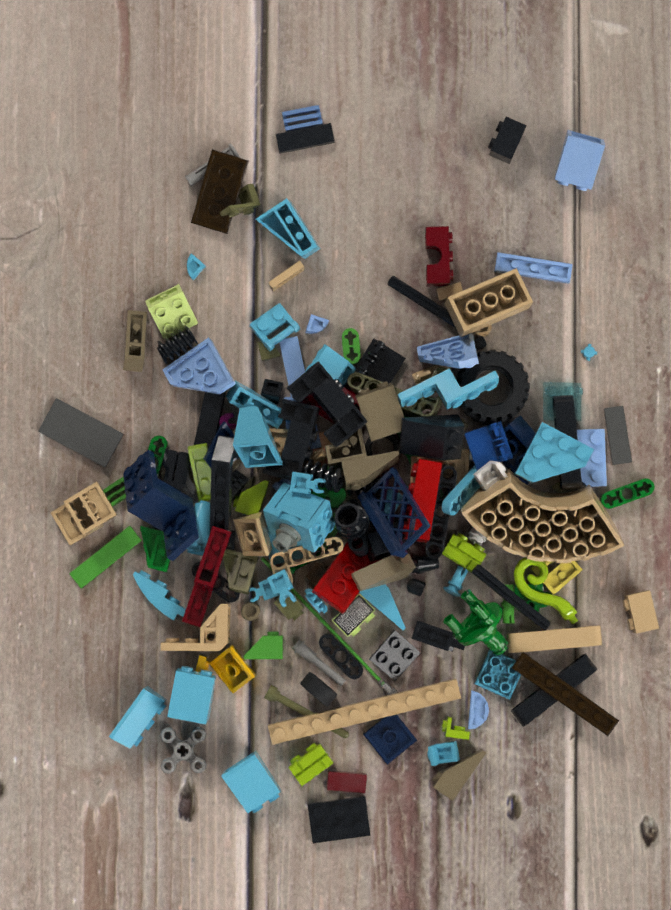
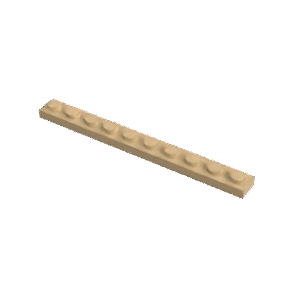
(364, 711)

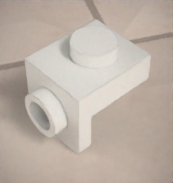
(490, 474)

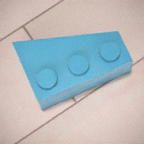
(290, 228)

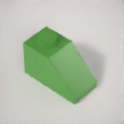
(267, 647)

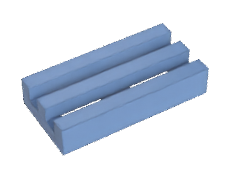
(300, 118)

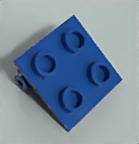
(488, 444)

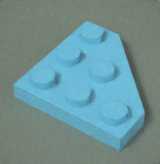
(552, 455)

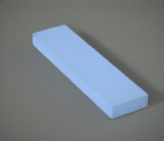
(534, 267)

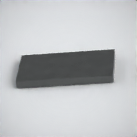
(81, 432)

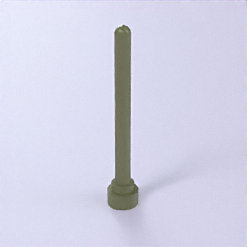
(274, 695)

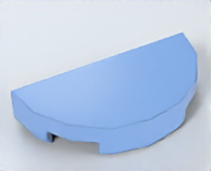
(477, 710)

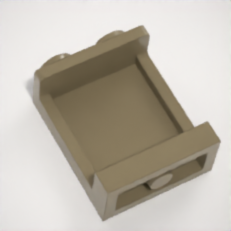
(381, 410)

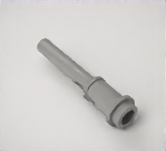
(310, 656)

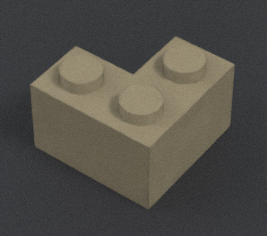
(348, 450)

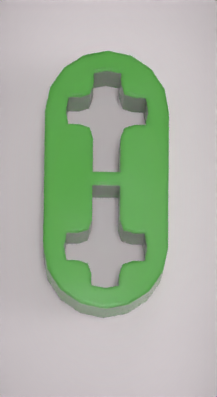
(356, 345)

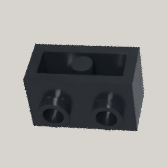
(507, 139)

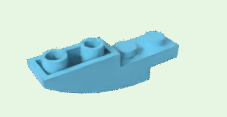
(157, 594)

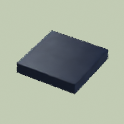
(390, 737)

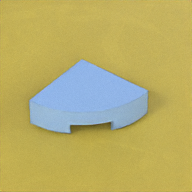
(316, 324)

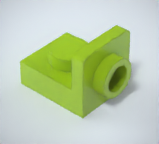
(457, 732)

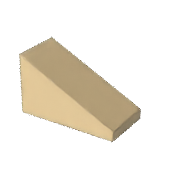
(445, 292)

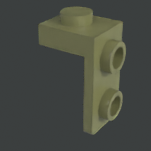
(248, 199)

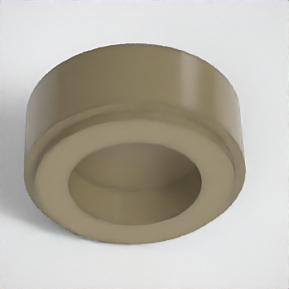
(250, 611)

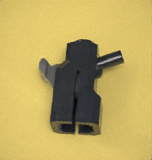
(178, 476)

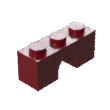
(439, 273)

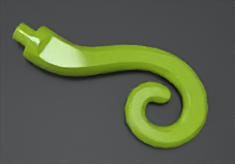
(564, 607)

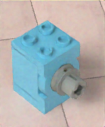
(298, 519)

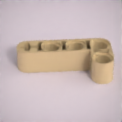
(307, 556)

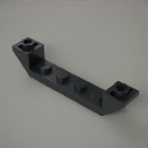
(222, 486)

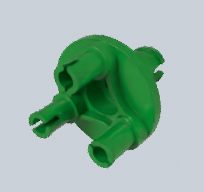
(479, 624)

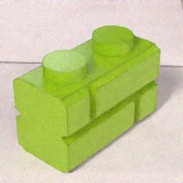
(463, 552)
(310, 764)

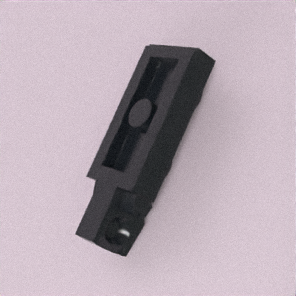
(435, 636)

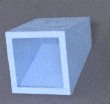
(579, 160)

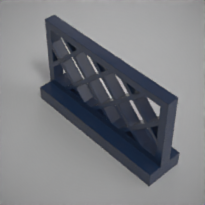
(380, 519)

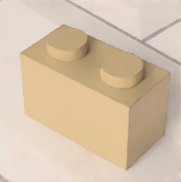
(641, 612)

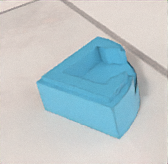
(194, 266)

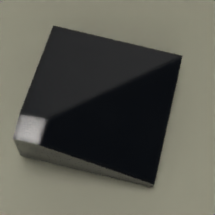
(272, 390)

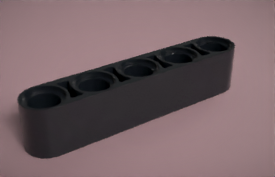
(209, 418)
(566, 423)
(439, 539)
(540, 701)

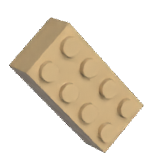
(488, 302)

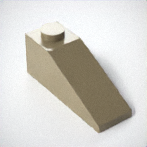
(135, 341)
(364, 470)
(383, 572)
(454, 777)

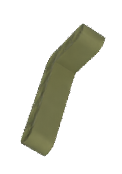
(415, 411)

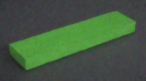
(105, 557)

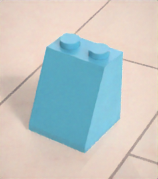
(255, 440)
(192, 695)
(251, 782)

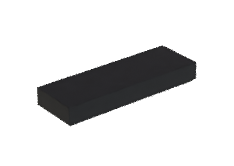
(305, 138)

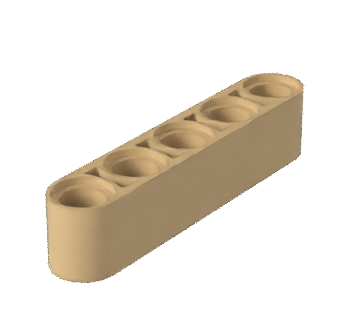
(554, 639)

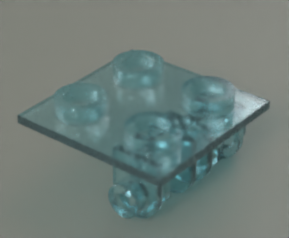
(557, 389)

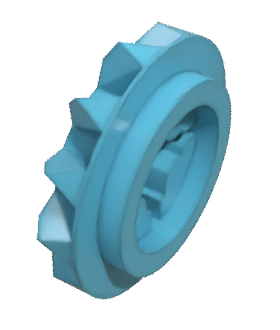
(315, 601)

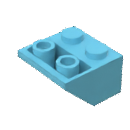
(334, 364)

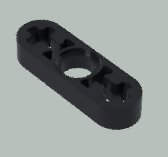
(224, 594)
(347, 670)

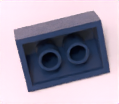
(519, 438)

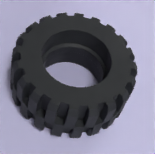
(518, 387)

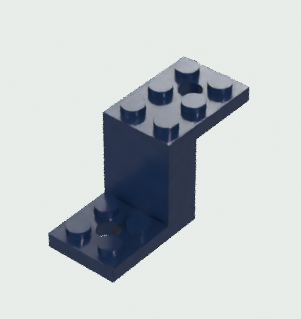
(160, 505)

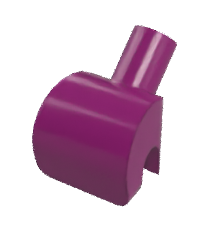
(225, 417)

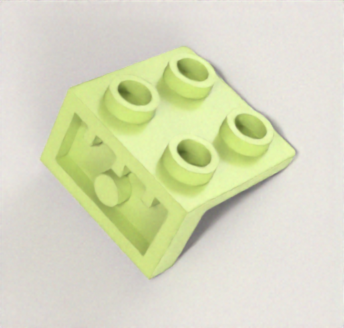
(171, 311)

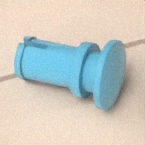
(456, 582)

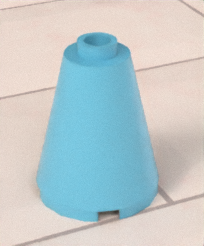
(202, 515)

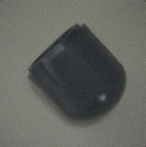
(415, 586)

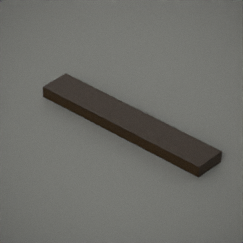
(565, 694)

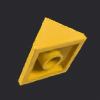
(232, 669)

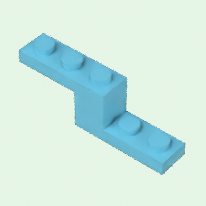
(448, 389)

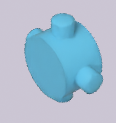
(588, 352)

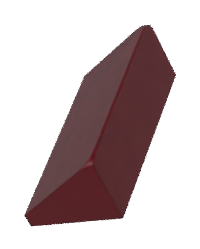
(346, 781)

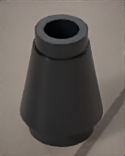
(424, 564)

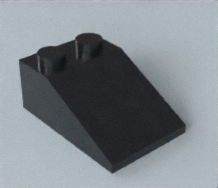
(432, 436)

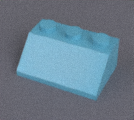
(138, 718)

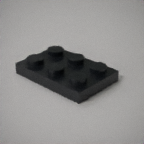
(338, 819)

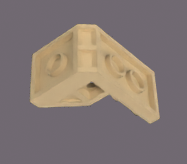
(217, 624)

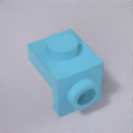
(443, 753)

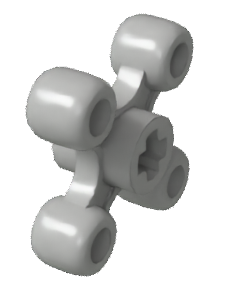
(178, 755)

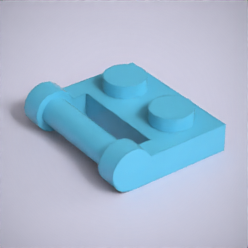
(272, 321)

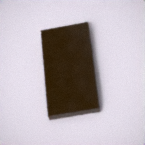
(219, 190)

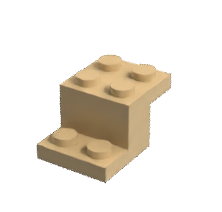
(83, 513)

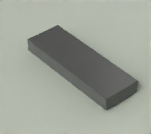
(617, 435)

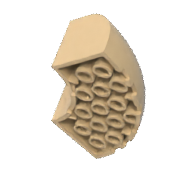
(543, 523)

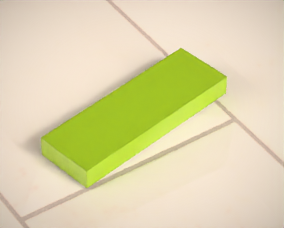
(201, 471)

